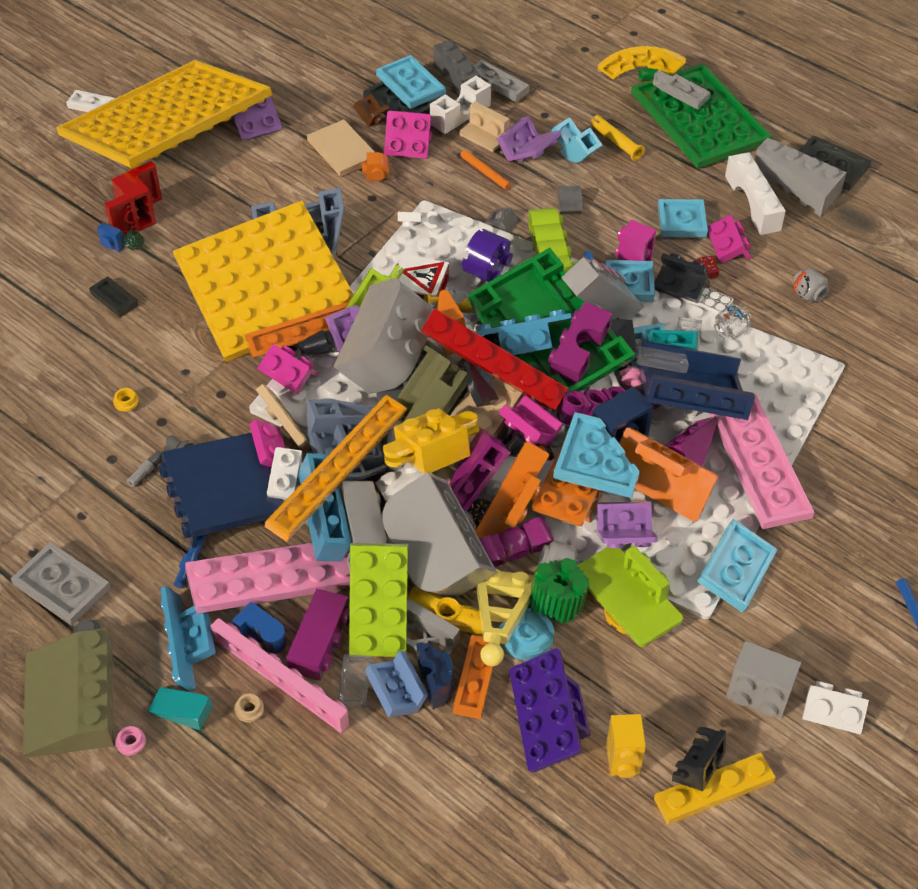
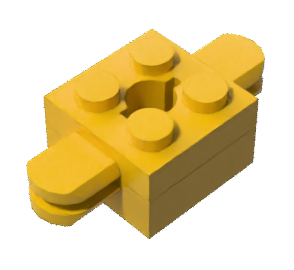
(431, 440)

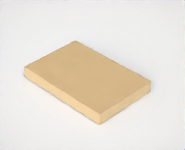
(340, 147)

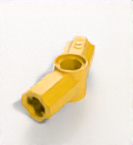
(463, 617)

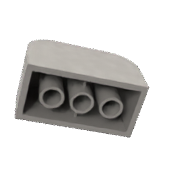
(384, 337)
(441, 542)

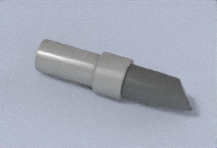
(145, 468)

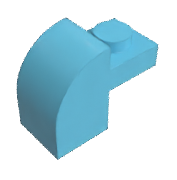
(576, 144)

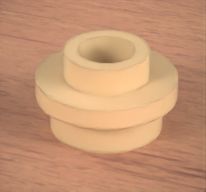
(245, 702)

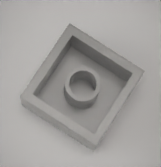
(763, 680)

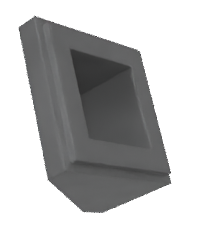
(570, 199)
(502, 219)

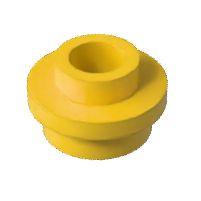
(125, 399)

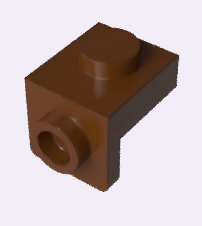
(370, 110)

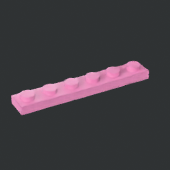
(286, 679)

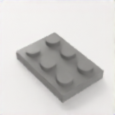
(60, 583)

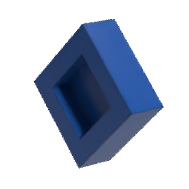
(110, 237)

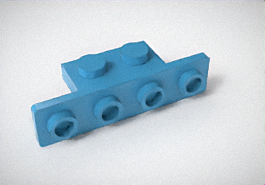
(524, 336)
(188, 637)

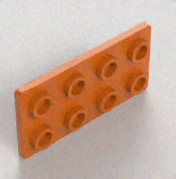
(668, 475)
(565, 499)

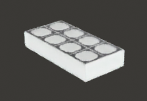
(712, 301)

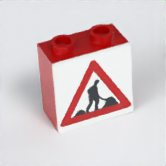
(424, 275)

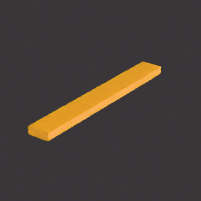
(335, 468)

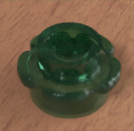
(133, 239)

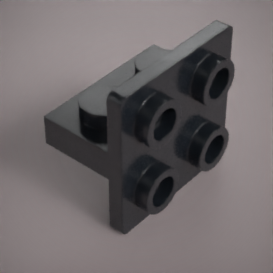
(682, 277)

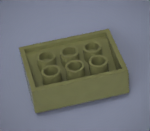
(69, 695)

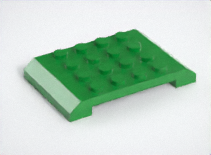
(539, 289)

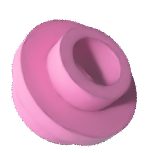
(631, 377)
(127, 734)

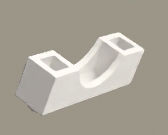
(765, 207)

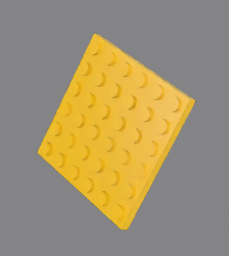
(261, 276)

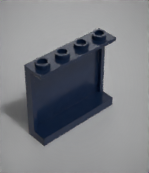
(707, 386)
(217, 485)

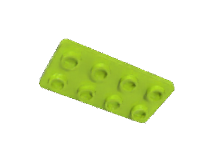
(632, 593)

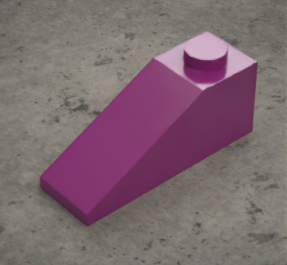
(694, 440)
(476, 471)

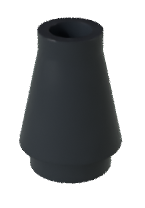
(317, 343)

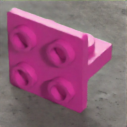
(407, 134)

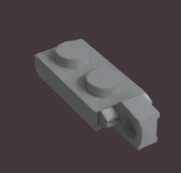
(681, 89)

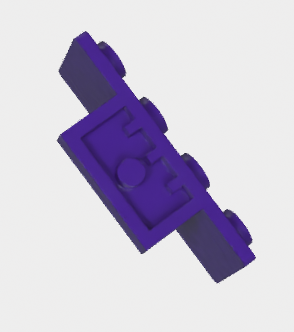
(548, 710)

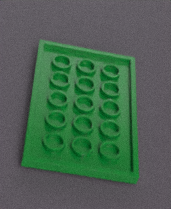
(704, 134)

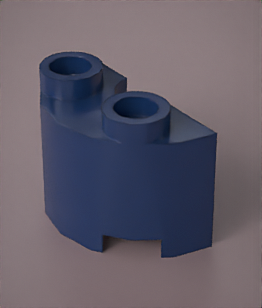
(438, 670)

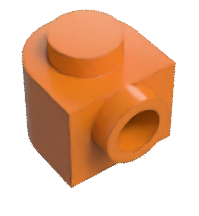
(376, 166)

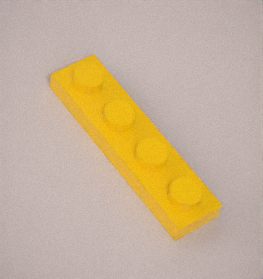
(723, 786)

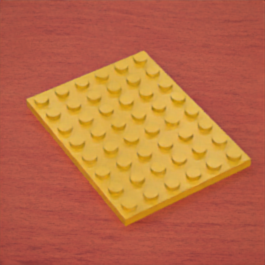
(164, 113)

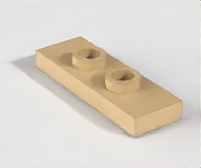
(278, 411)

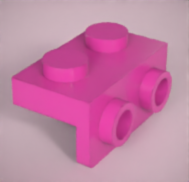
(728, 239)
(286, 369)
(532, 420)
(266, 439)

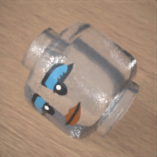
(732, 322)

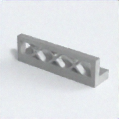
(431, 625)

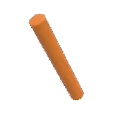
(482, 167)

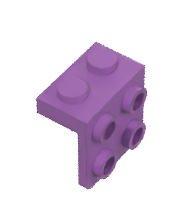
(257, 120)
(523, 140)
(625, 523)

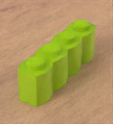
(547, 232)

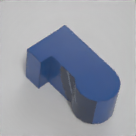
(261, 627)

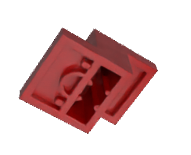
(134, 199)

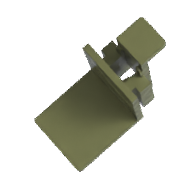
(433, 385)

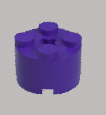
(487, 255)

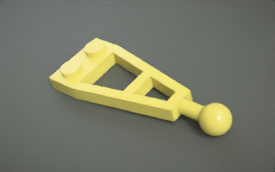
(502, 584)

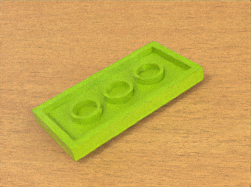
(378, 599)

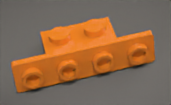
(514, 492)

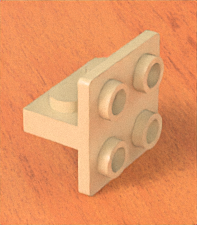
(485, 126)

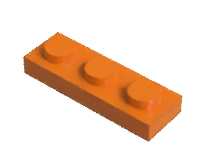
(473, 682)

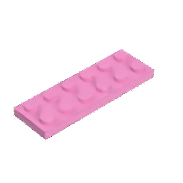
(763, 468)
(262, 577)

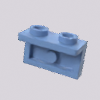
(397, 685)

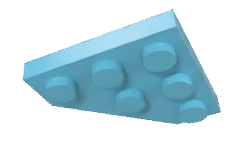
(595, 458)

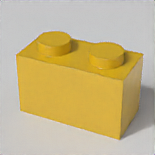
(625, 745)

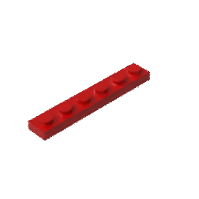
(494, 360)

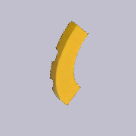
(638, 56)

